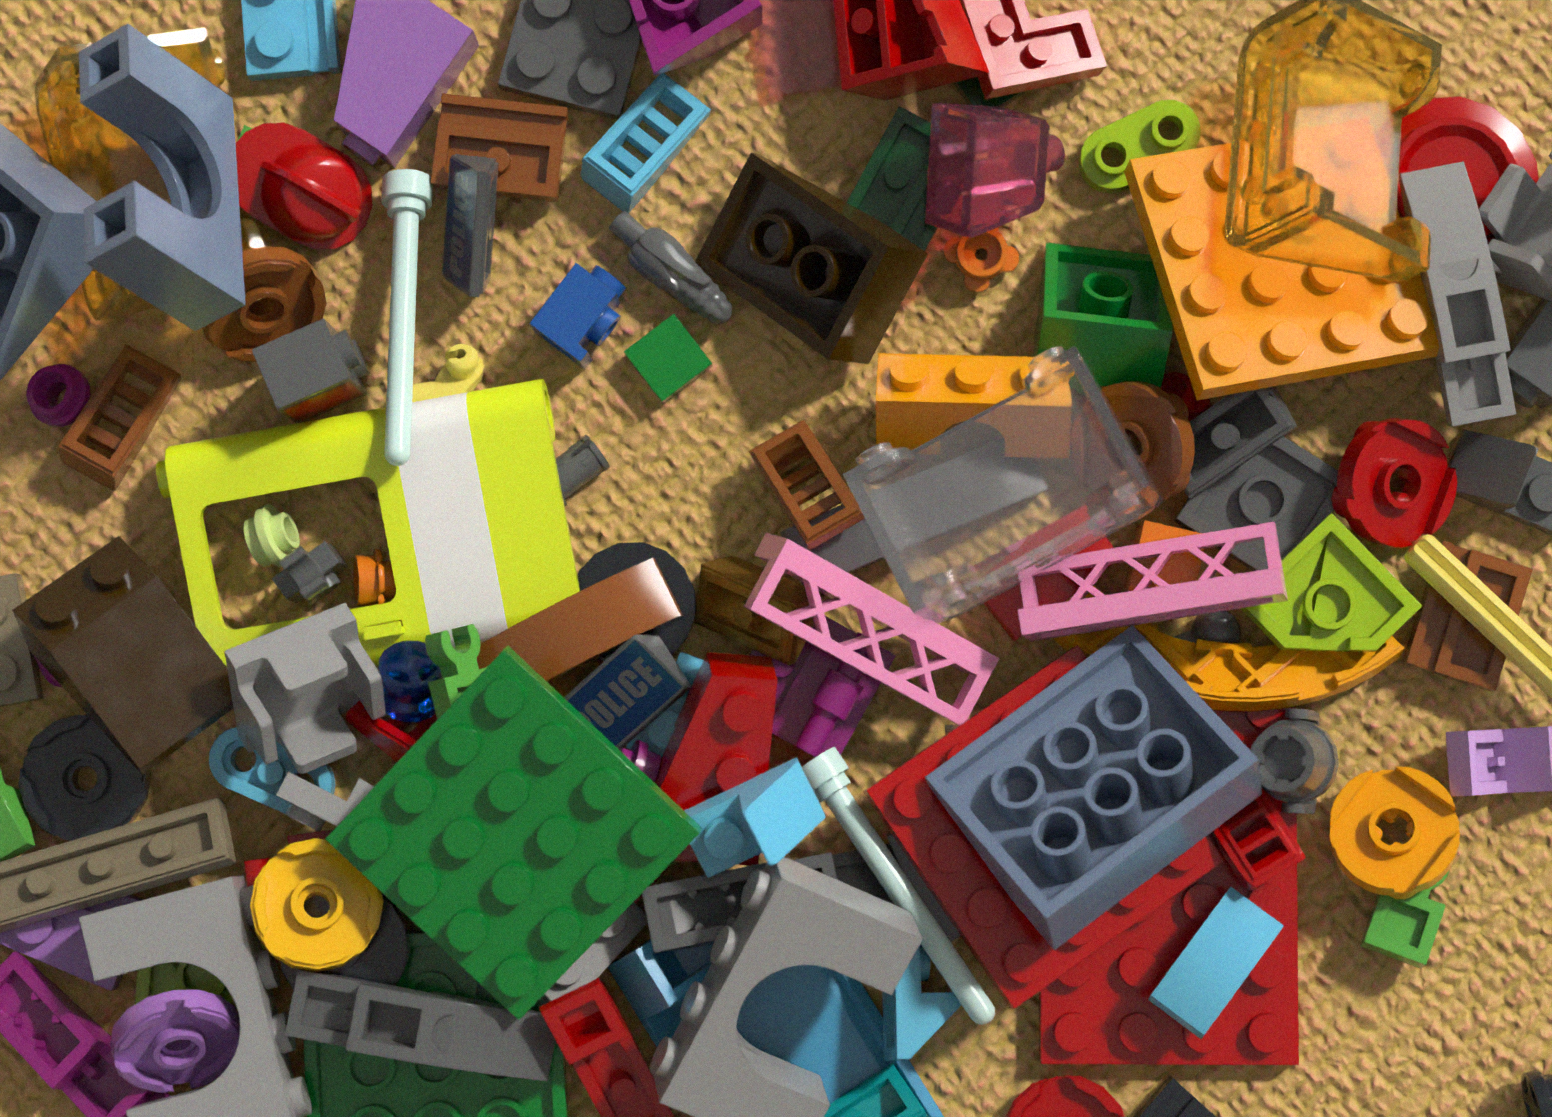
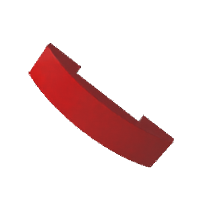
(604, 1052)

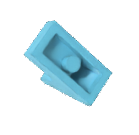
(756, 817)
(913, 1016)

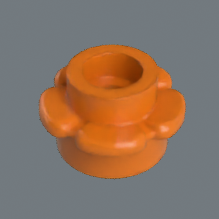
(372, 579)

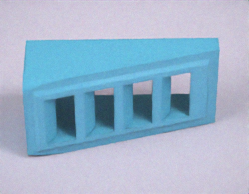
(609, 180)

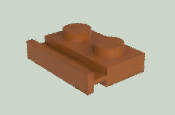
(520, 135)
(1447, 642)

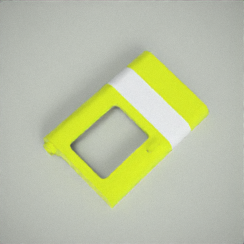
(466, 521)

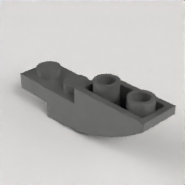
(420, 1026)

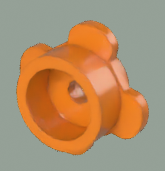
(976, 272)

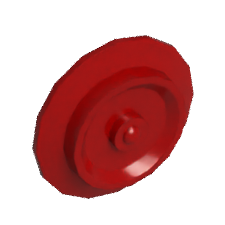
(1460, 131)

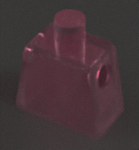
(987, 166)

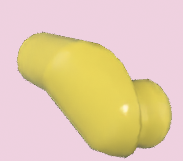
(458, 375)

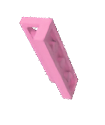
(1155, 603)
(871, 606)

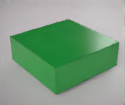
(668, 358)

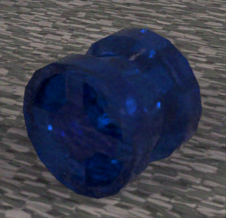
(405, 680)

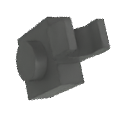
(310, 573)

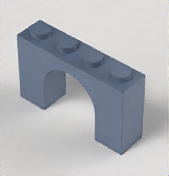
(181, 253)

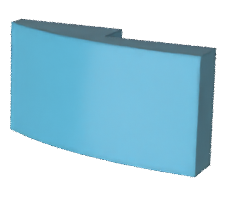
(1215, 962)

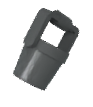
(1296, 760)

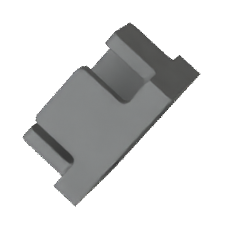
(1521, 221)
(298, 685)

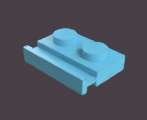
(290, 38)

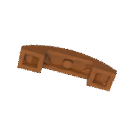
(589, 622)

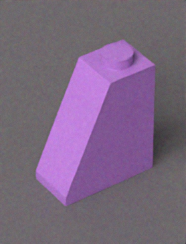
(396, 72)

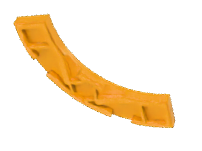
(1248, 676)

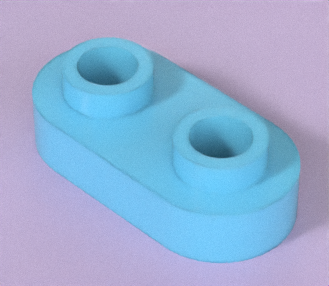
(262, 780)

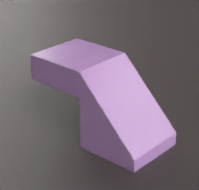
(1499, 761)

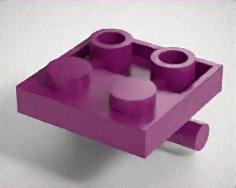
(822, 696)

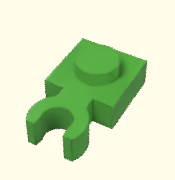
(457, 665)
(1404, 927)

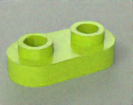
(1136, 138)

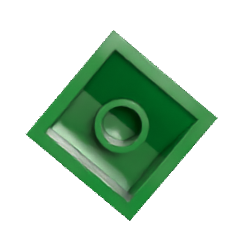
(1107, 309)

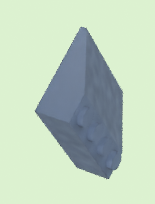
(38, 244)
(1096, 785)

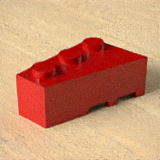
(904, 46)
(720, 732)

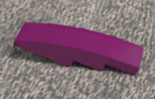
(63, 1042)

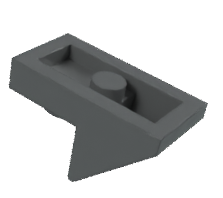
(1504, 478)

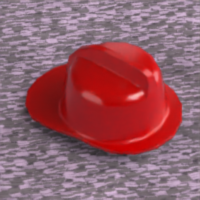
(302, 186)

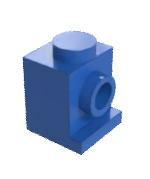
(580, 312)

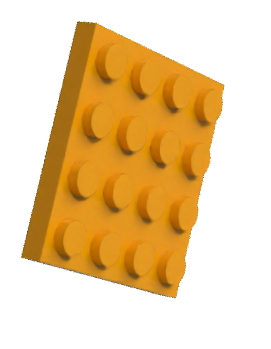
(1258, 318)

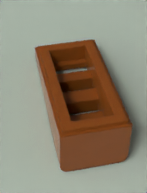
(785, 453)
(113, 470)

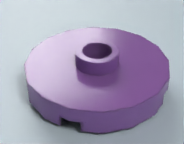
(175, 1040)

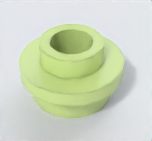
(270, 535)

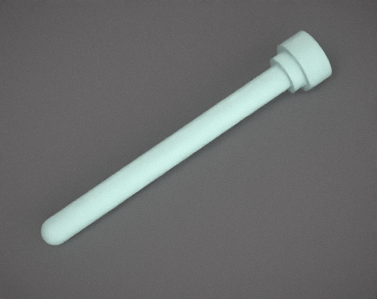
(406, 197)
(830, 785)

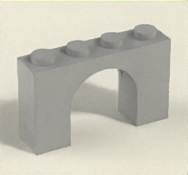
(785, 921)
(214, 931)

